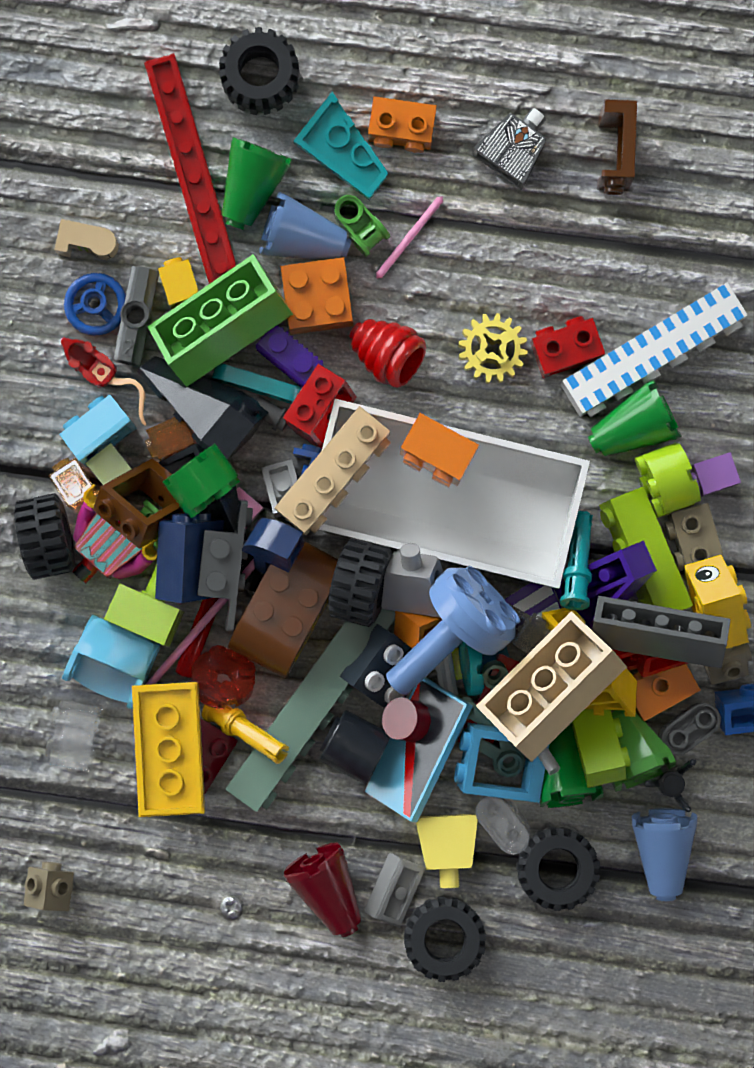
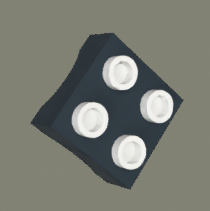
(370, 668)

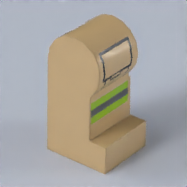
(85, 238)

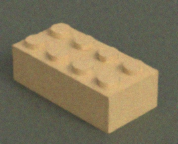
(551, 686)

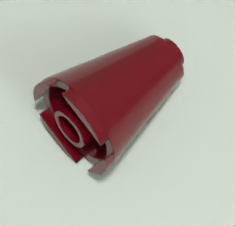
(326, 888)

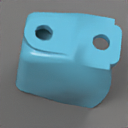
(111, 660)

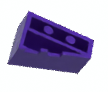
(615, 577)

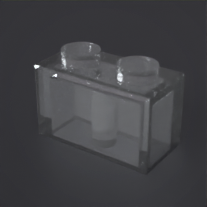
(74, 735)

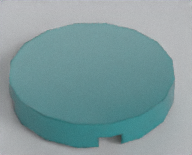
(470, 669)

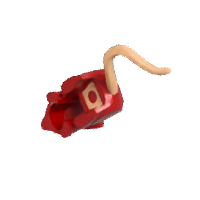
(97, 368)

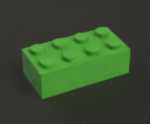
(219, 320)

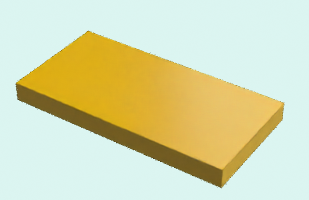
(168, 749)

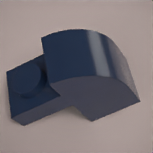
(273, 544)

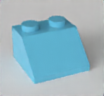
(97, 428)

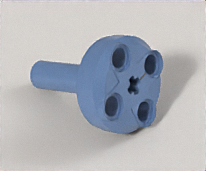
(469, 614)

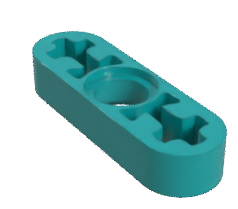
(255, 383)

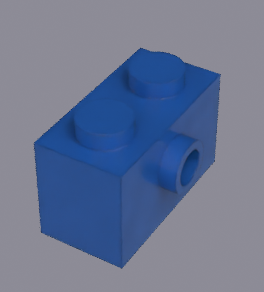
(736, 709)

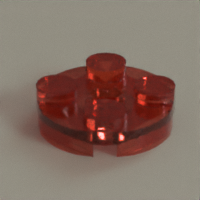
(227, 662)

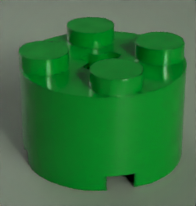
(201, 479)

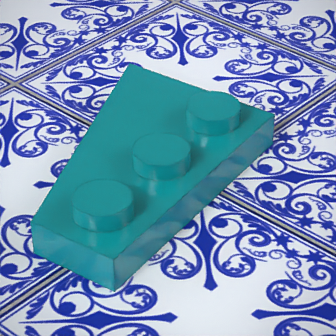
(339, 147)

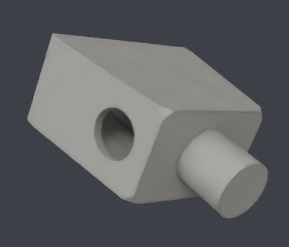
(409, 581)

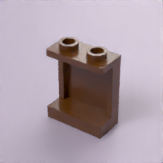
(620, 115)

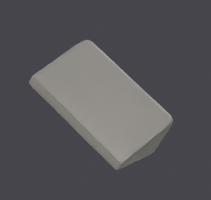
(394, 890)

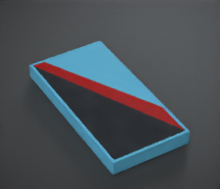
(411, 769)

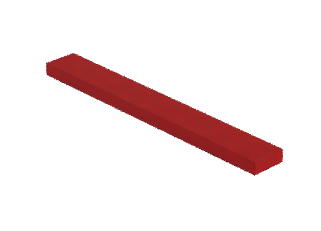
(190, 166)

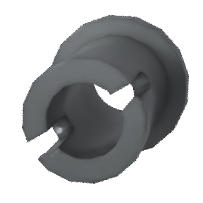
(275, 414)

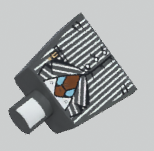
(513, 147)

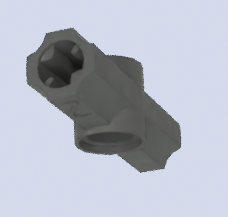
(141, 296)

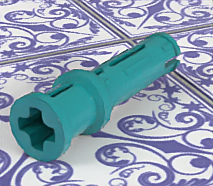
(577, 573)

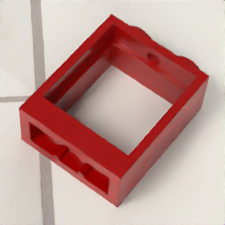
(314, 404)

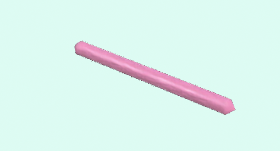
(409, 237)

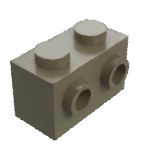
(693, 535)

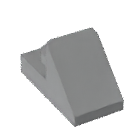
(278, 481)

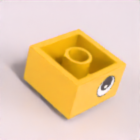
(715, 593)

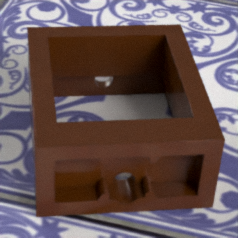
(134, 525)

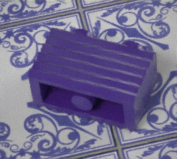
(288, 355)

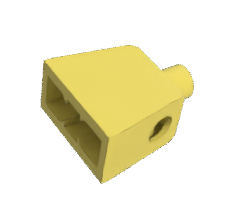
(447, 844)

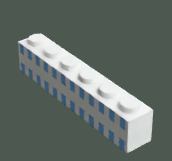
(654, 349)

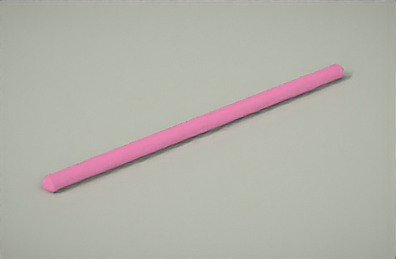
(194, 632)

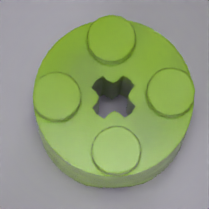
(668, 479)

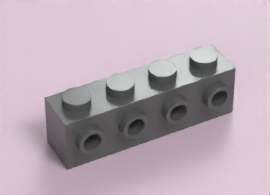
(661, 631)

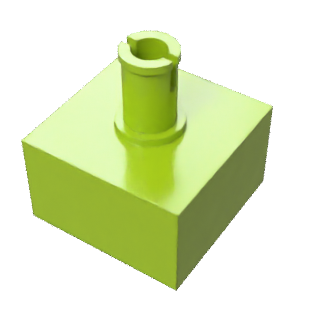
(144, 614)

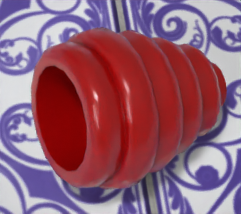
(388, 350)

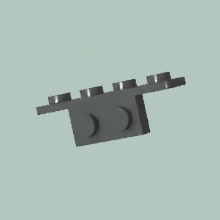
(222, 564)

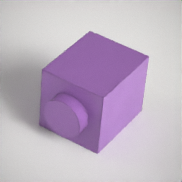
(715, 474)

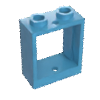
(465, 771)

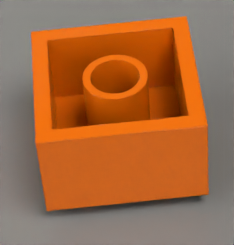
(317, 295)
(437, 450)

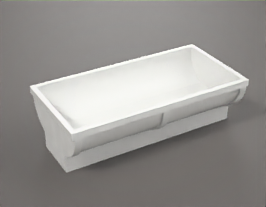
(503, 517)

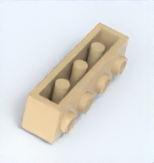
(333, 470)

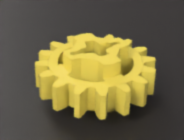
(504, 339)

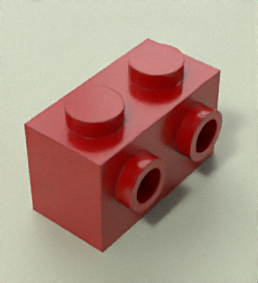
(567, 347)

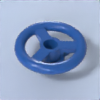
(97, 292)

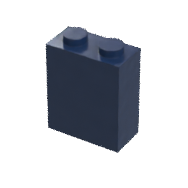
(180, 556)

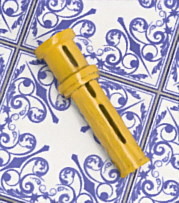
(235, 723)

